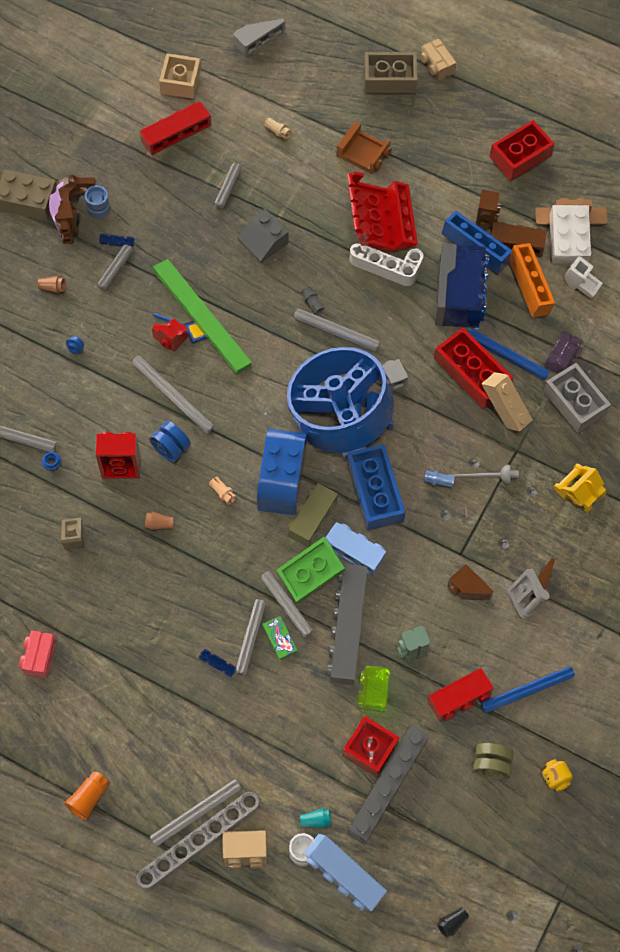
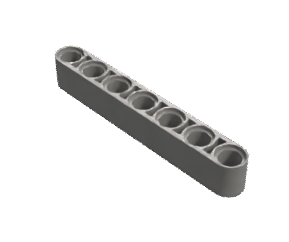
(193, 850)

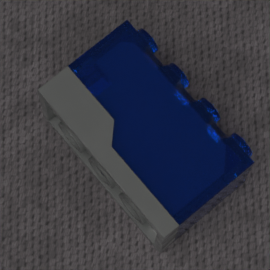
(461, 286)

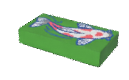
(279, 638)

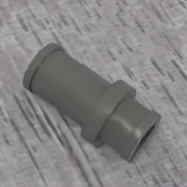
(311, 298)

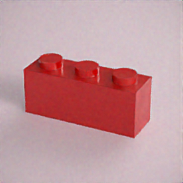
(460, 695)

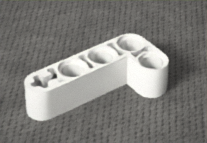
(363, 256)

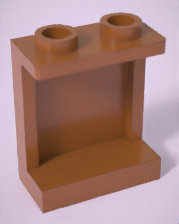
(363, 149)

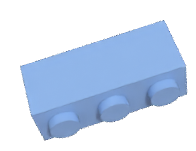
(356, 548)

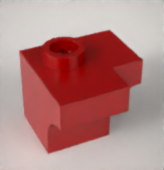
(171, 334)

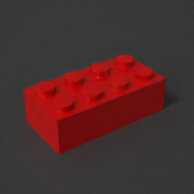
(468, 364)

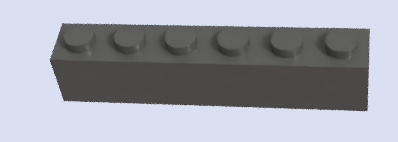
(348, 625)
(388, 784)

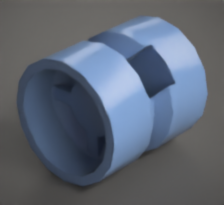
(97, 202)

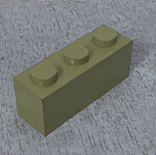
(312, 514)

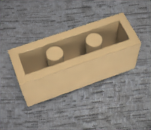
(507, 401)

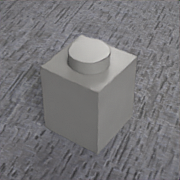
(396, 374)

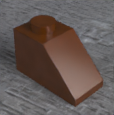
(469, 585)

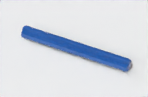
(510, 355)
(527, 689)

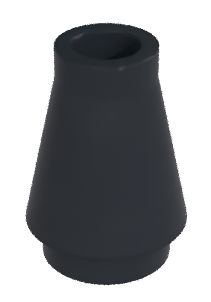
(452, 922)

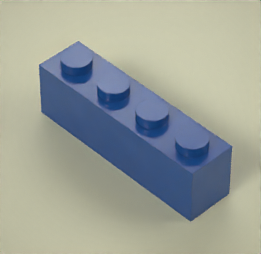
(465, 232)

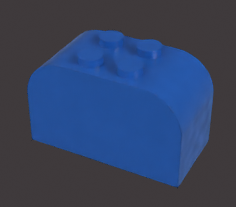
(281, 471)

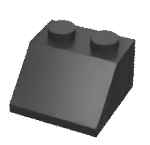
(263, 236)

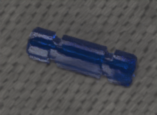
(116, 240)
(217, 662)

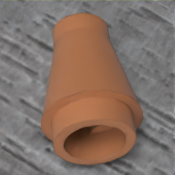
(53, 284)
(158, 521)

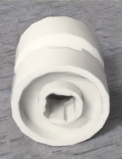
(297, 847)

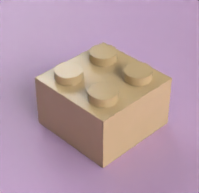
(180, 76)
(244, 849)

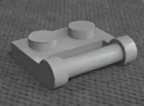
(523, 589)

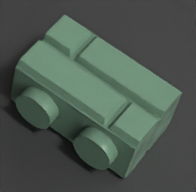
(413, 644)

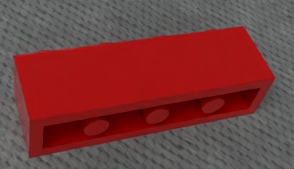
(175, 128)

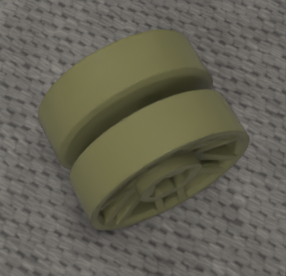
(493, 761)

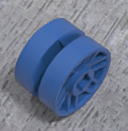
(170, 441)

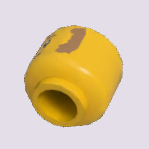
(557, 775)

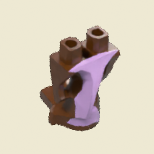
(61, 207)

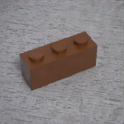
(518, 234)

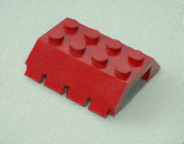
(382, 214)

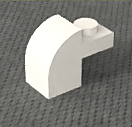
(579, 277)

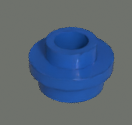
(75, 345)
(51, 456)

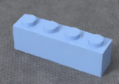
(344, 872)

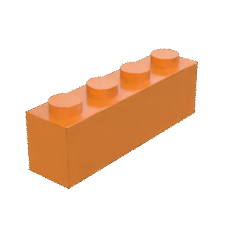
(531, 280)

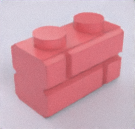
(38, 654)

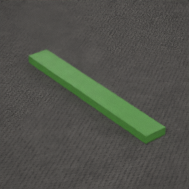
(202, 316)

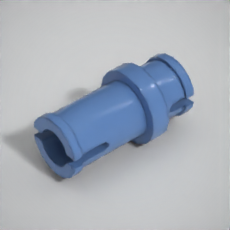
(439, 479)

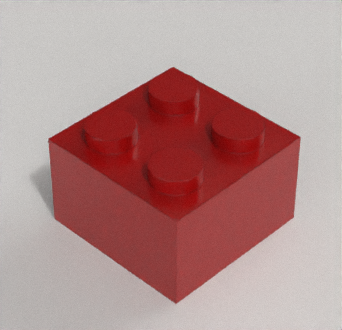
(370, 746)

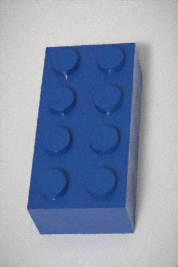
(375, 487)

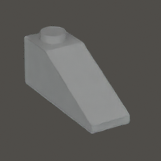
(255, 36)

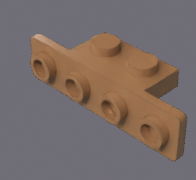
(597, 215)

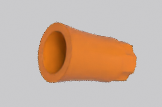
(87, 796)

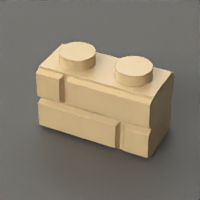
(438, 59)

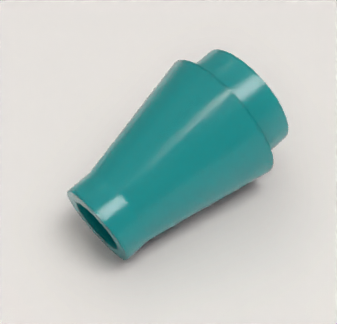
(317, 819)

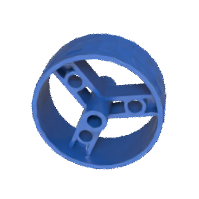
(339, 397)

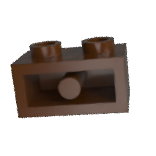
(488, 209)

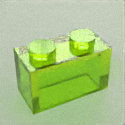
(374, 688)

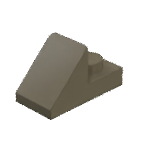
(72, 534)

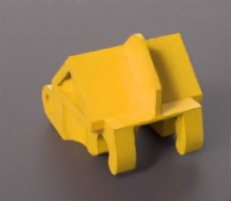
(585, 490)

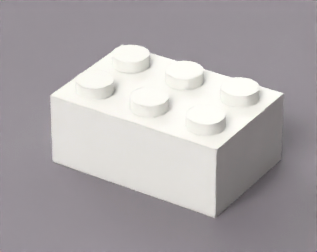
(569, 233)

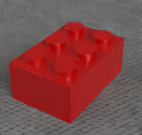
(521, 150)
(118, 455)

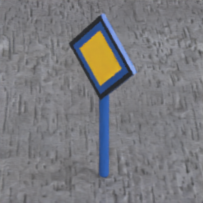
(194, 333)

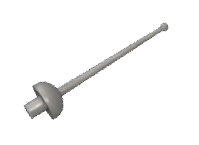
(505, 474)

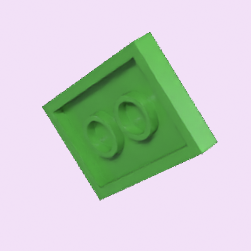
(311, 569)

